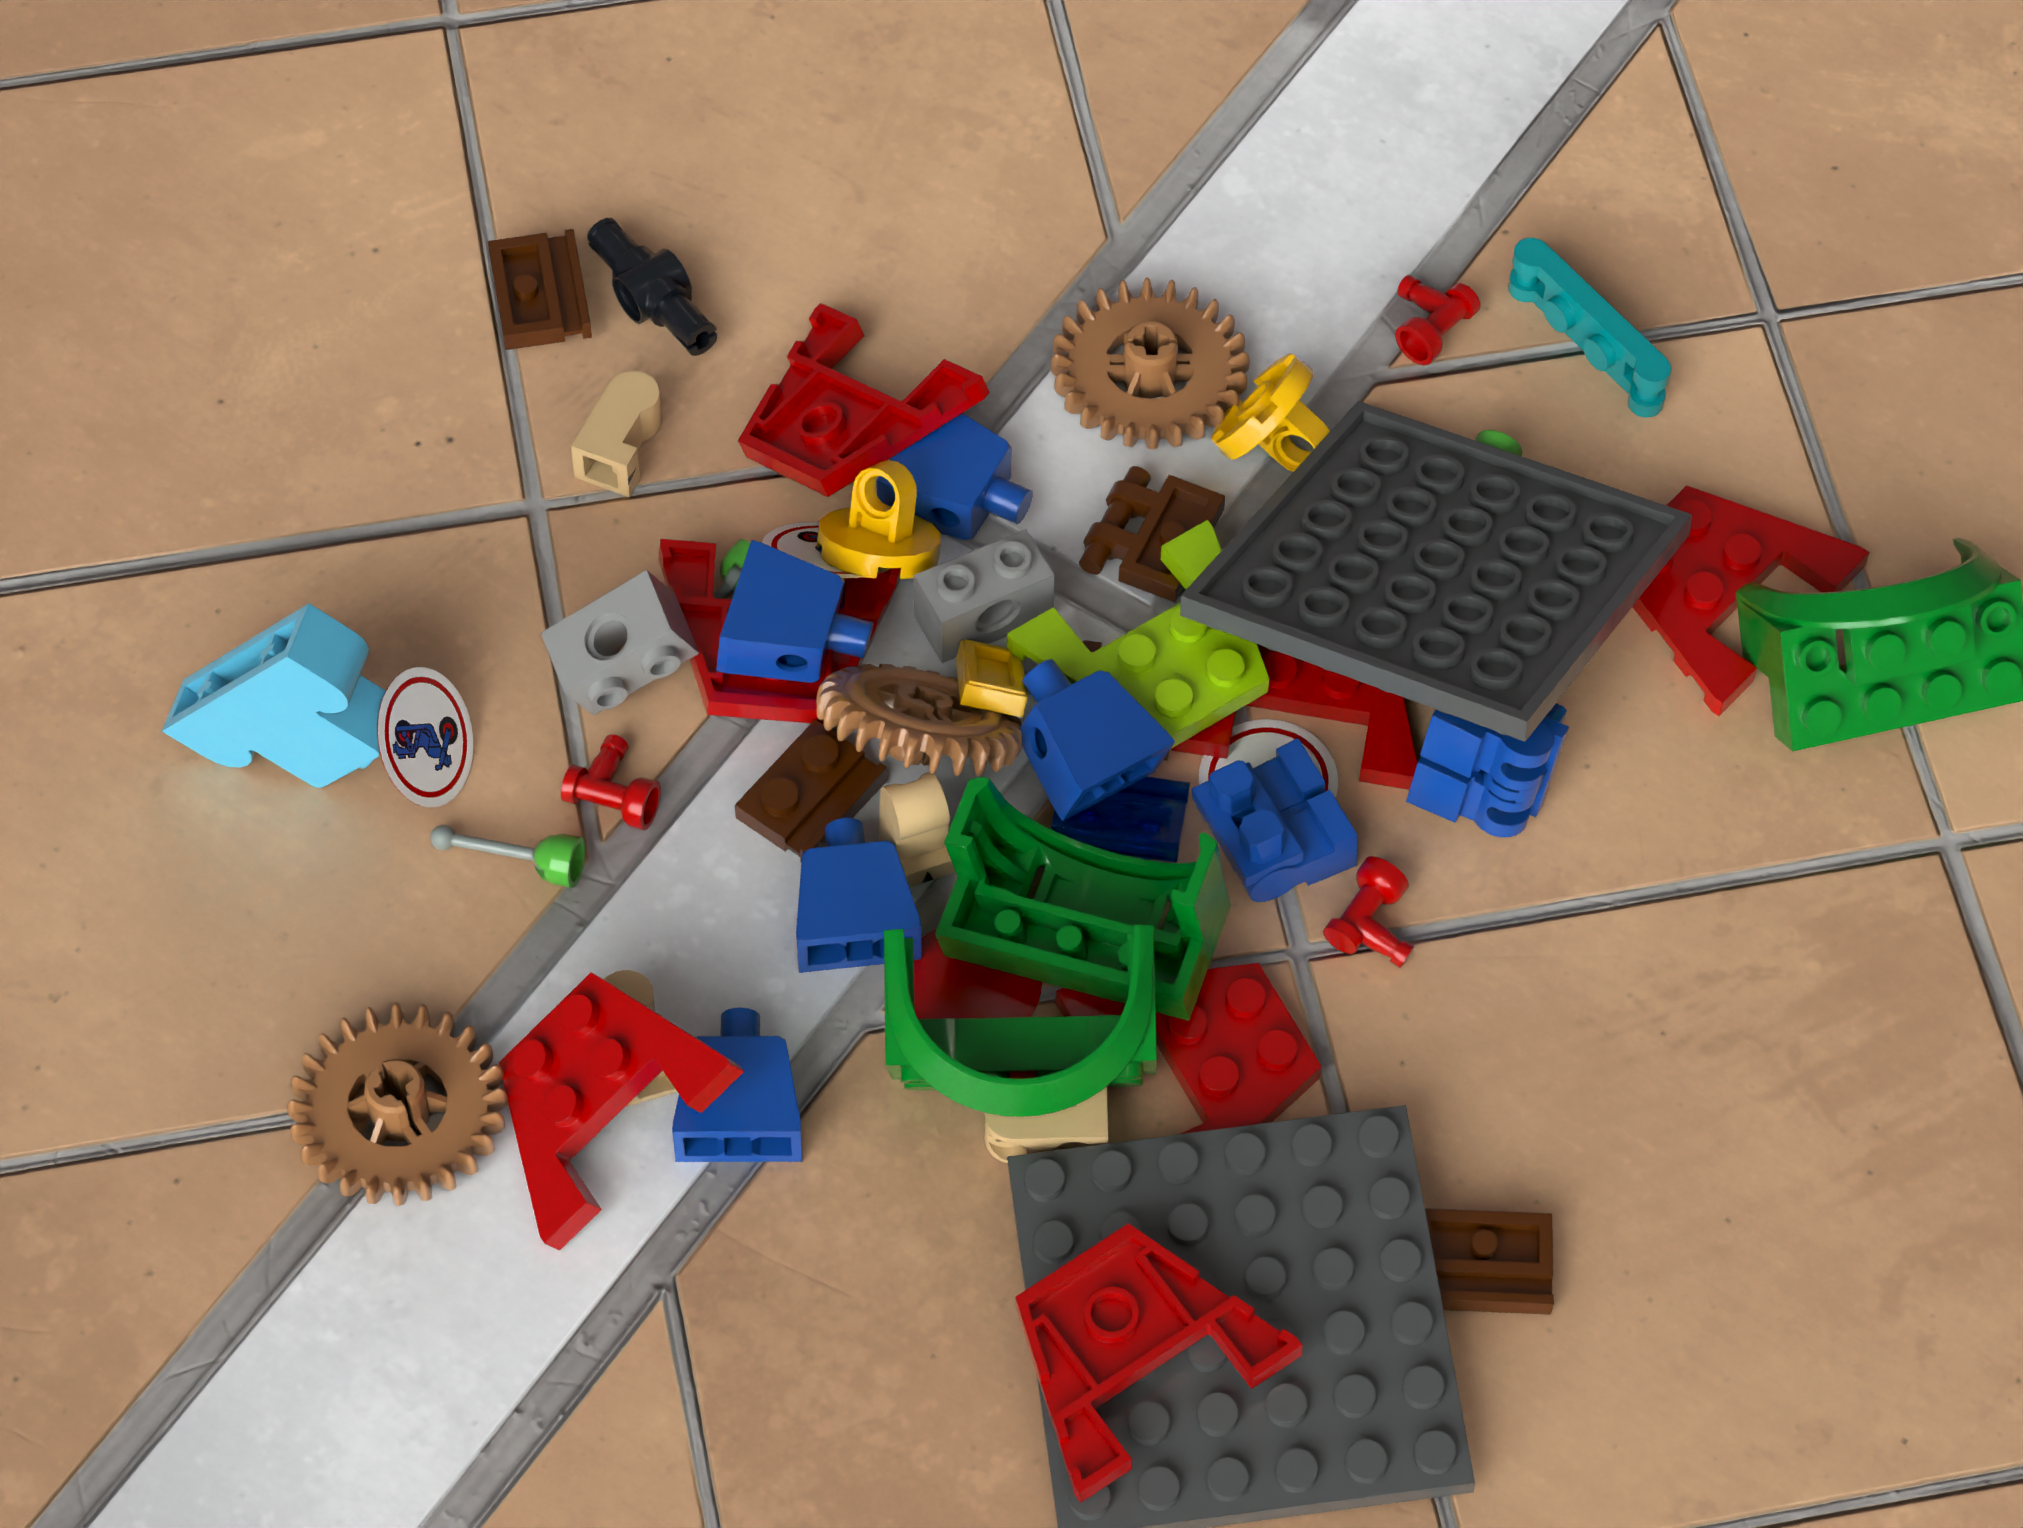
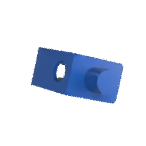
(961, 478)
(786, 619)
(1087, 738)
(849, 900)
(756, 1114)

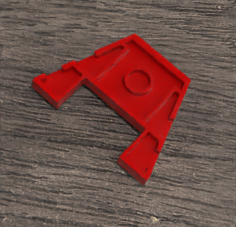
(832, 427)
(1721, 555)
(690, 575)
(1319, 693)
(1237, 1052)
(579, 1074)
(1115, 1321)

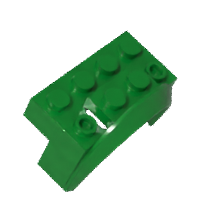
(1909, 650)
(1082, 907)
(977, 1056)

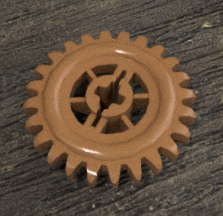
(1150, 365)
(916, 718)
(399, 1059)

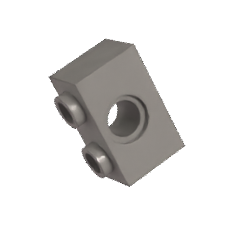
(983, 594)
(587, 643)

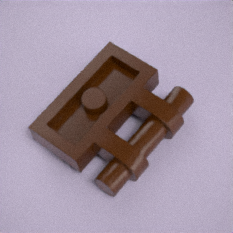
(1166, 515)

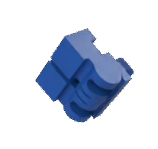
(1486, 773)
(1277, 822)

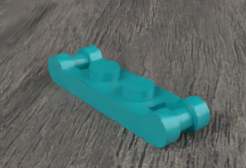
(1591, 323)

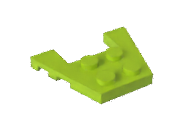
(1169, 664)

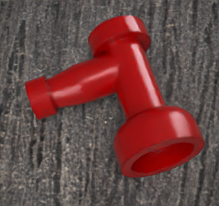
(1422, 338)
(636, 802)
(1378, 884)

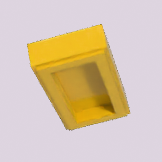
(990, 678)

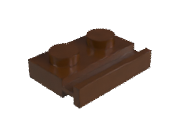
(539, 289)
(808, 789)
(1493, 1260)

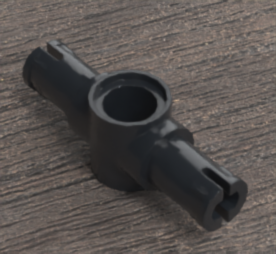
(652, 286)

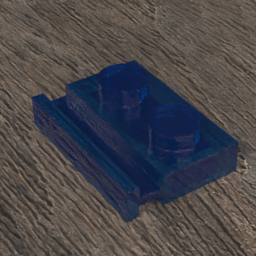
(1136, 822)

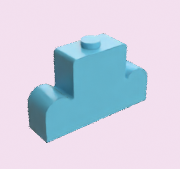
(287, 697)

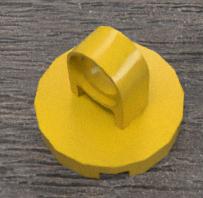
(1272, 415)
(877, 534)

